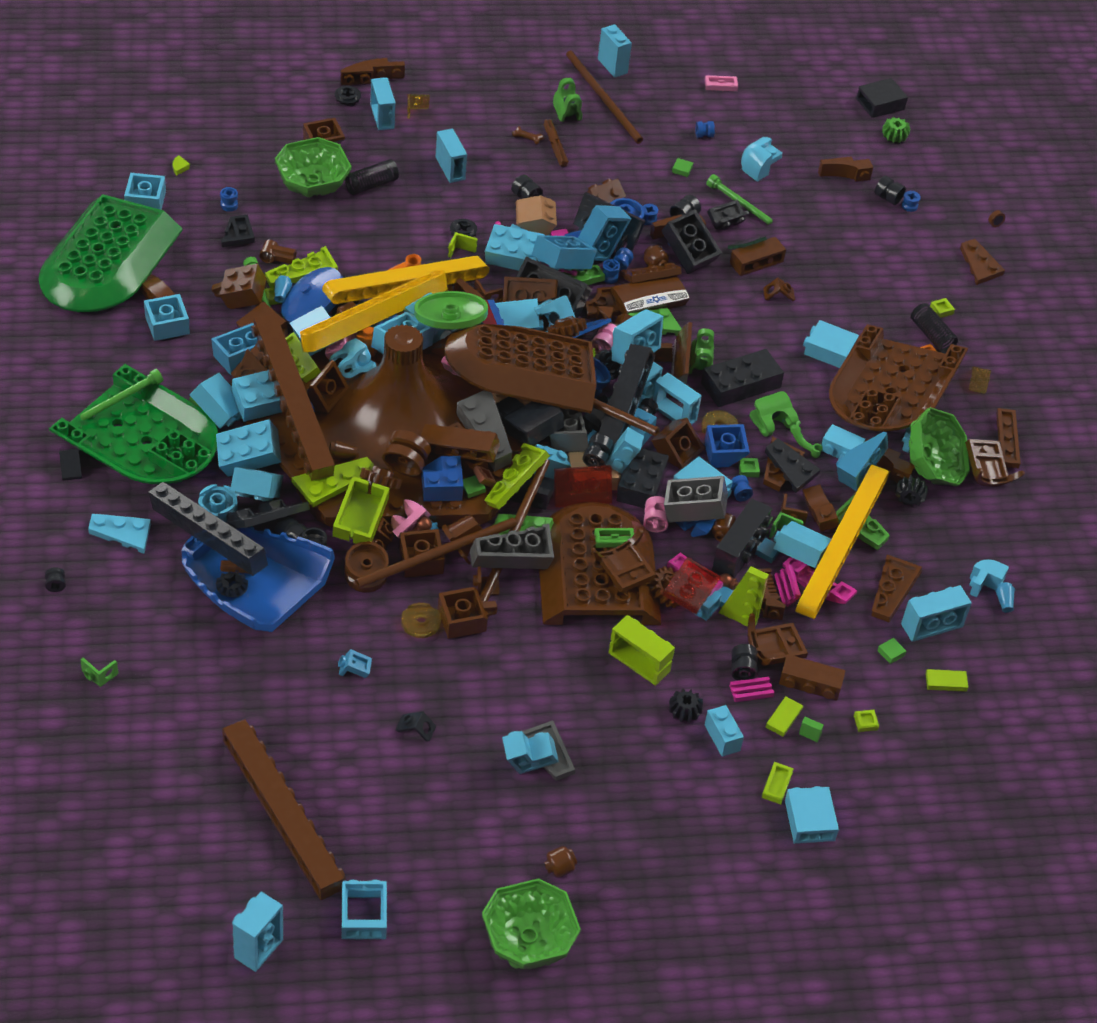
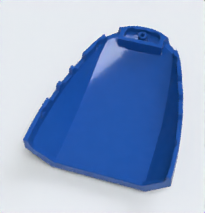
(293, 576)

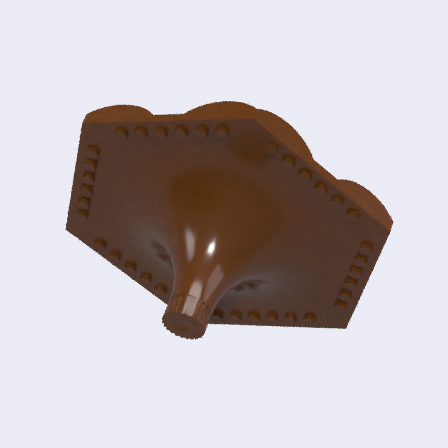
(398, 394)

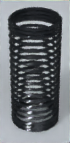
(355, 181)
(926, 317)

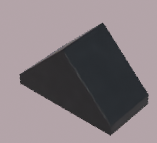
(70, 464)

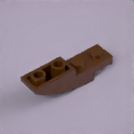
(372, 69)

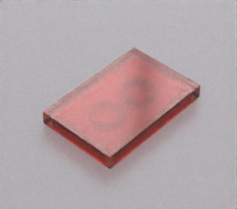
(583, 485)
(691, 585)

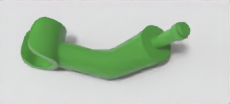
(814, 449)

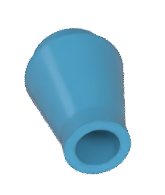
(282, 287)
(1005, 595)

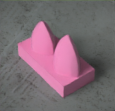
(414, 512)

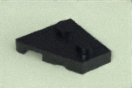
(238, 232)

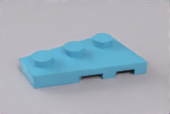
(126, 530)

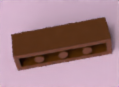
(461, 442)

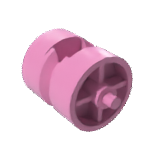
(604, 338)
(655, 515)

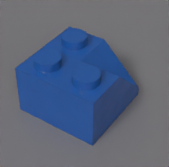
(725, 444)
(443, 479)

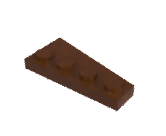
(895, 583)

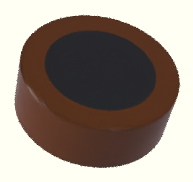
(996, 218)

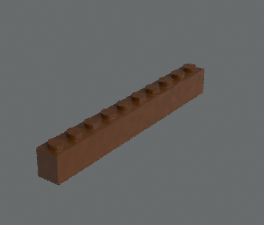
(293, 397)
(283, 809)

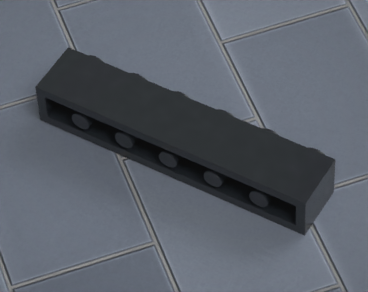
(628, 389)

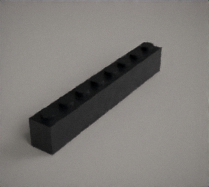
(208, 528)

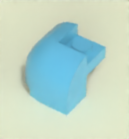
(758, 158)

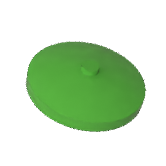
(451, 310)

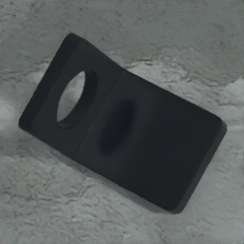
(415, 721)

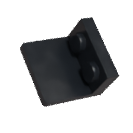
(542, 496)

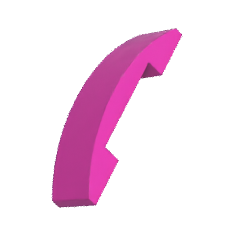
(838, 593)

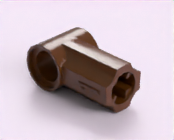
(272, 251)

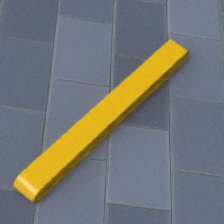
(377, 283)
(371, 311)
(842, 542)

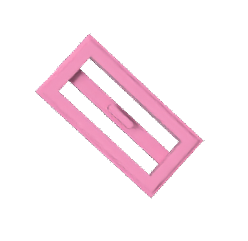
(721, 83)

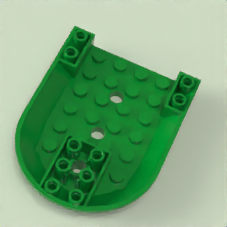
(93, 280)
(178, 432)

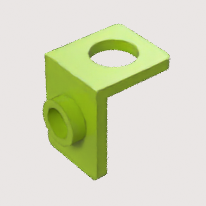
(463, 242)

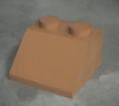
(536, 214)

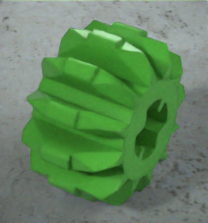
(896, 130)

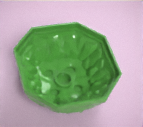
(313, 166)
(939, 448)
(531, 924)

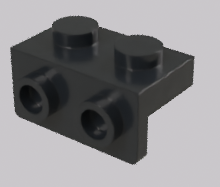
(727, 214)

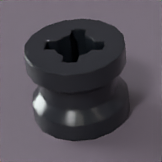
(55, 579)

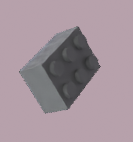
(696, 499)

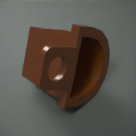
(460, 529)

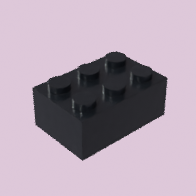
(691, 241)
(642, 478)

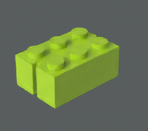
(360, 511)
(641, 650)

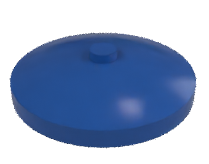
(308, 294)

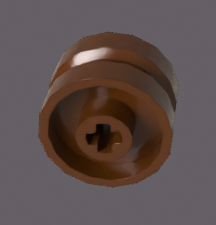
(406, 453)
(362, 560)

